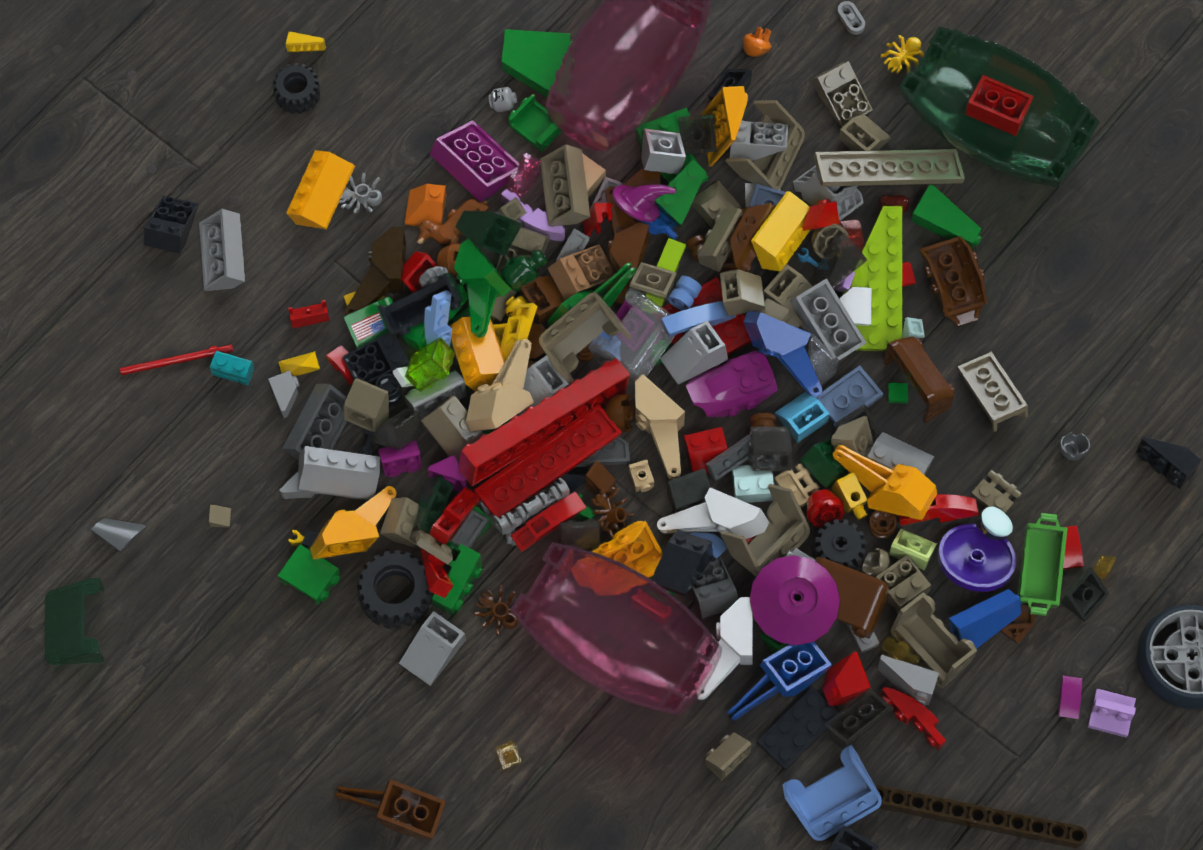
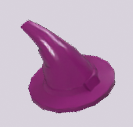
(640, 201)

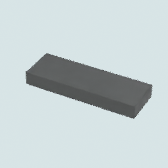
(729, 459)

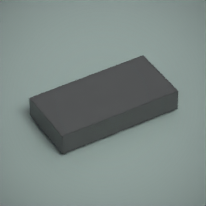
(470, 530)

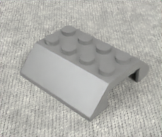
(529, 509)

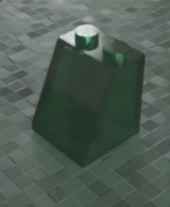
(489, 230)

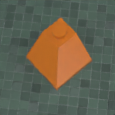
(426, 204)

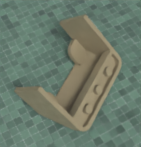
(771, 169)
(577, 330)
(784, 533)

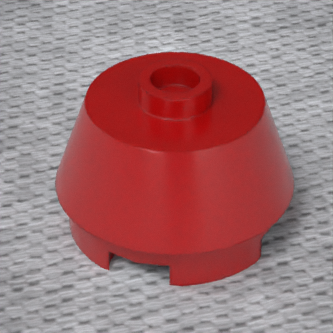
(823, 508)

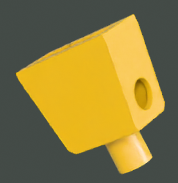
(848, 488)

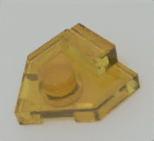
(899, 651)

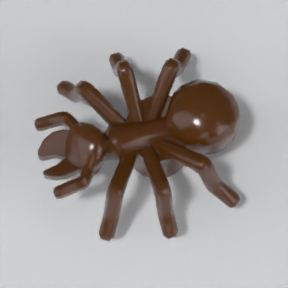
(614, 516)
(500, 610)

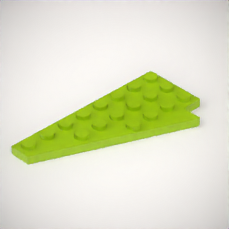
(884, 276)

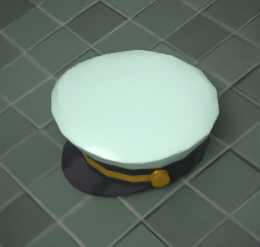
(994, 524)

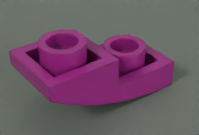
(1070, 697)

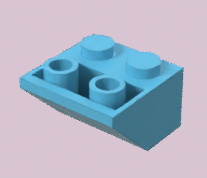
(803, 416)

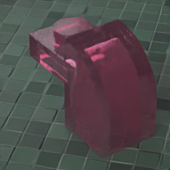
(525, 177)

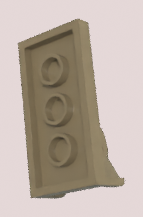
(993, 389)

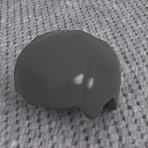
(1074, 446)

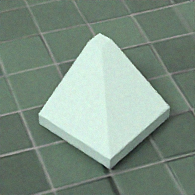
(913, 327)

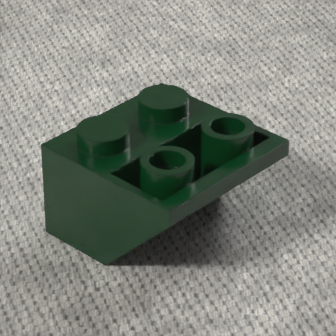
(823, 465)

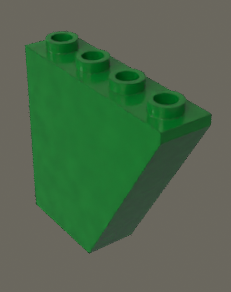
(534, 57)

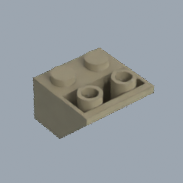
(863, 135)
(741, 292)
(366, 405)
(401, 522)
(904, 583)

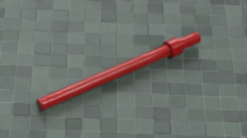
(176, 359)

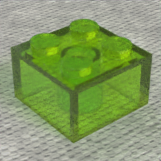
(430, 364)

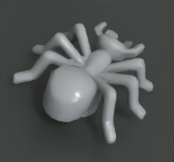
(362, 194)

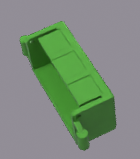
(1042, 565)

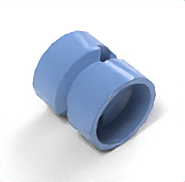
(685, 293)

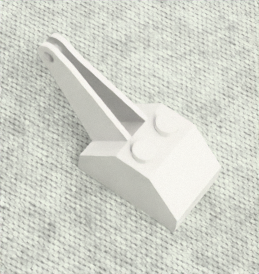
(717, 514)
(736, 640)

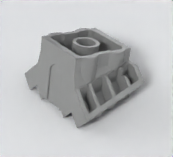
(846, 197)

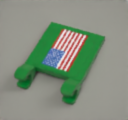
(367, 323)

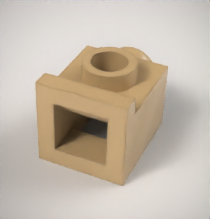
(638, 469)

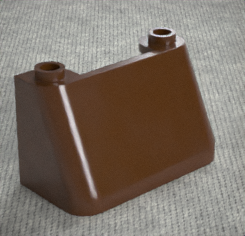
(860, 597)

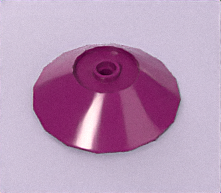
(789, 619)

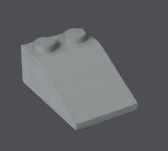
(909, 678)

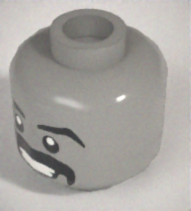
(502, 99)

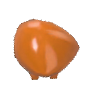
(757, 44)

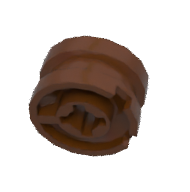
(762, 420)
(878, 531)

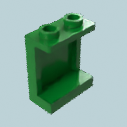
(534, 124)
(309, 575)

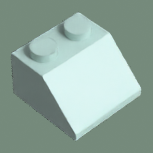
(751, 485)

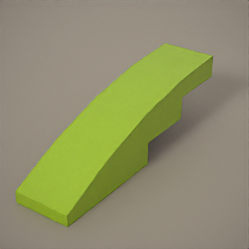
(670, 261)

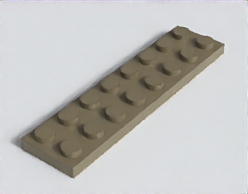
(889, 167)

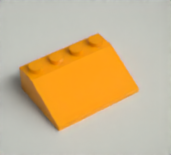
(728, 110)

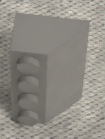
(222, 251)
(828, 319)
(338, 473)

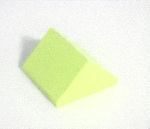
(914, 546)

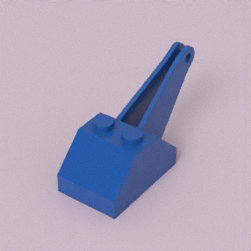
(785, 343)
(790, 671)

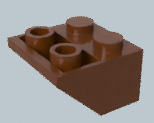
(544, 295)

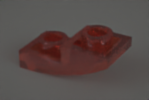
(855, 232)

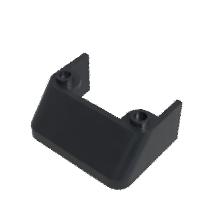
(411, 310)

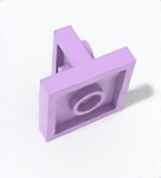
(1112, 713)

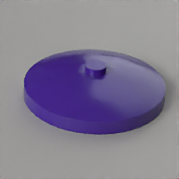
(975, 559)

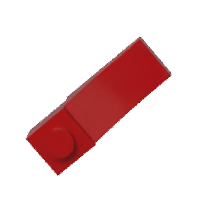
(454, 516)

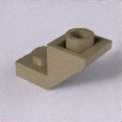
(513, 209)

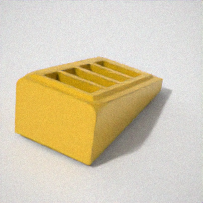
(300, 42)

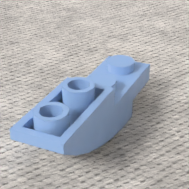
(437, 318)

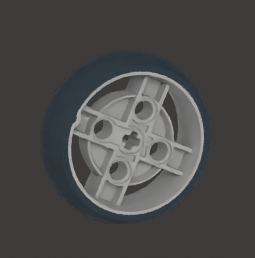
(1152, 658)

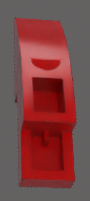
(947, 508)
(548, 521)
(909, 709)

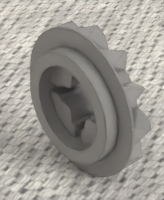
(432, 275)

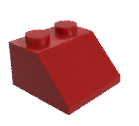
(704, 447)

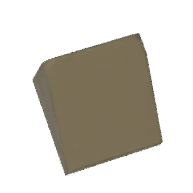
(219, 516)

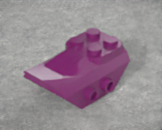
(733, 386)

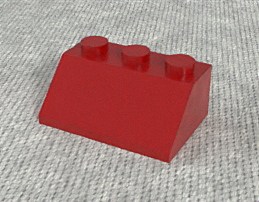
(999, 105)

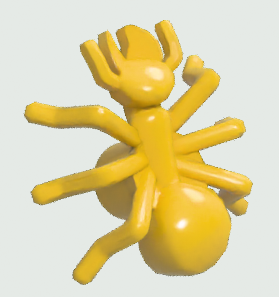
(905, 54)

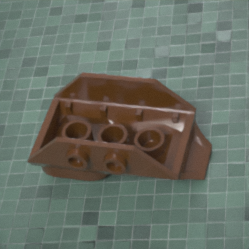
(742, 250)
(955, 279)

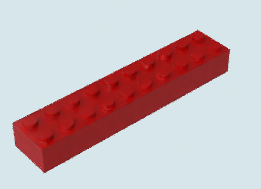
(540, 422)

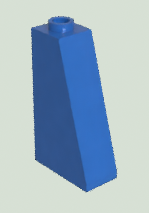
(986, 618)

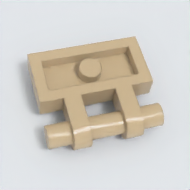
(790, 480)

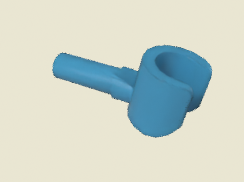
(806, 258)

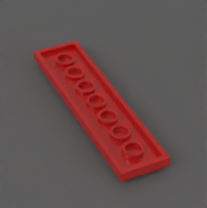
(548, 461)

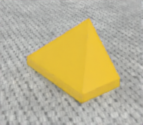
(300, 364)

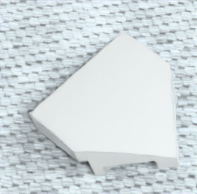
(858, 305)

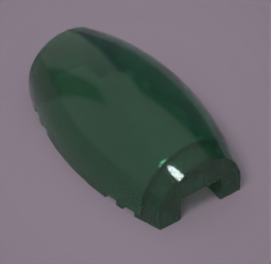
(1053, 129)

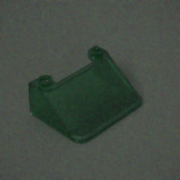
(65, 624)

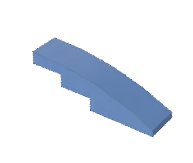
(687, 319)

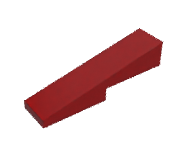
(436, 576)

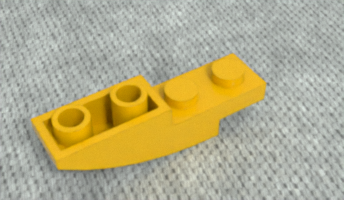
(518, 327)

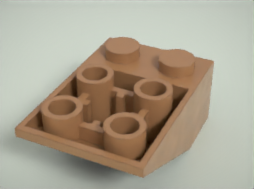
(581, 271)

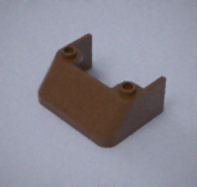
(922, 374)

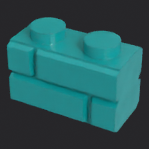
(232, 368)

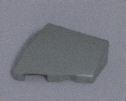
(117, 533)

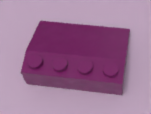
(474, 160)

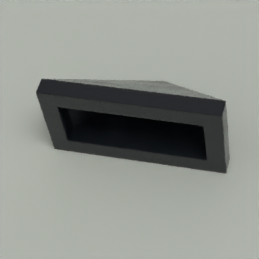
(574, 478)

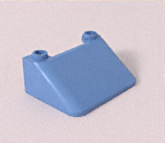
(834, 799)

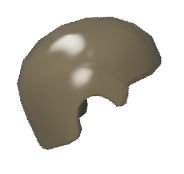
(876, 563)

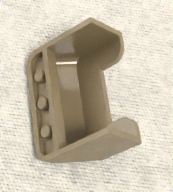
(931, 641)

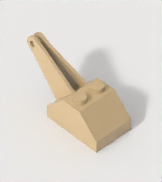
(505, 397)
(662, 420)

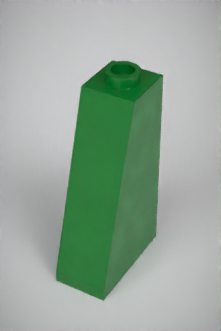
(945, 218)

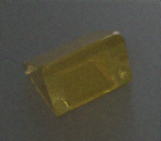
(1104, 566)
(508, 754)

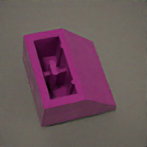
(400, 460)

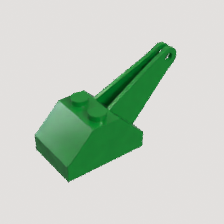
(482, 282)
(612, 286)

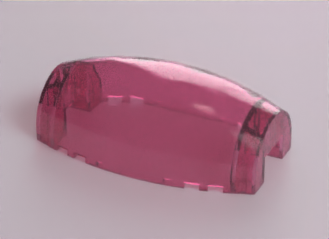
(624, 67)
(618, 630)

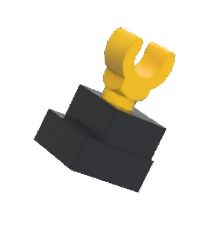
(306, 541)

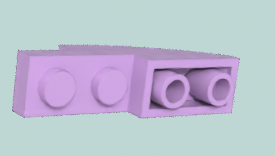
(536, 220)

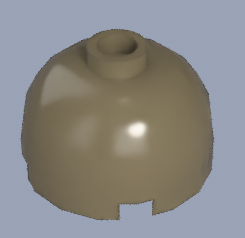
(823, 237)

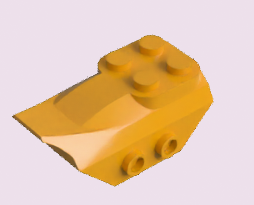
(634, 547)

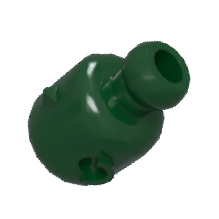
(523, 269)

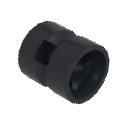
(390, 383)

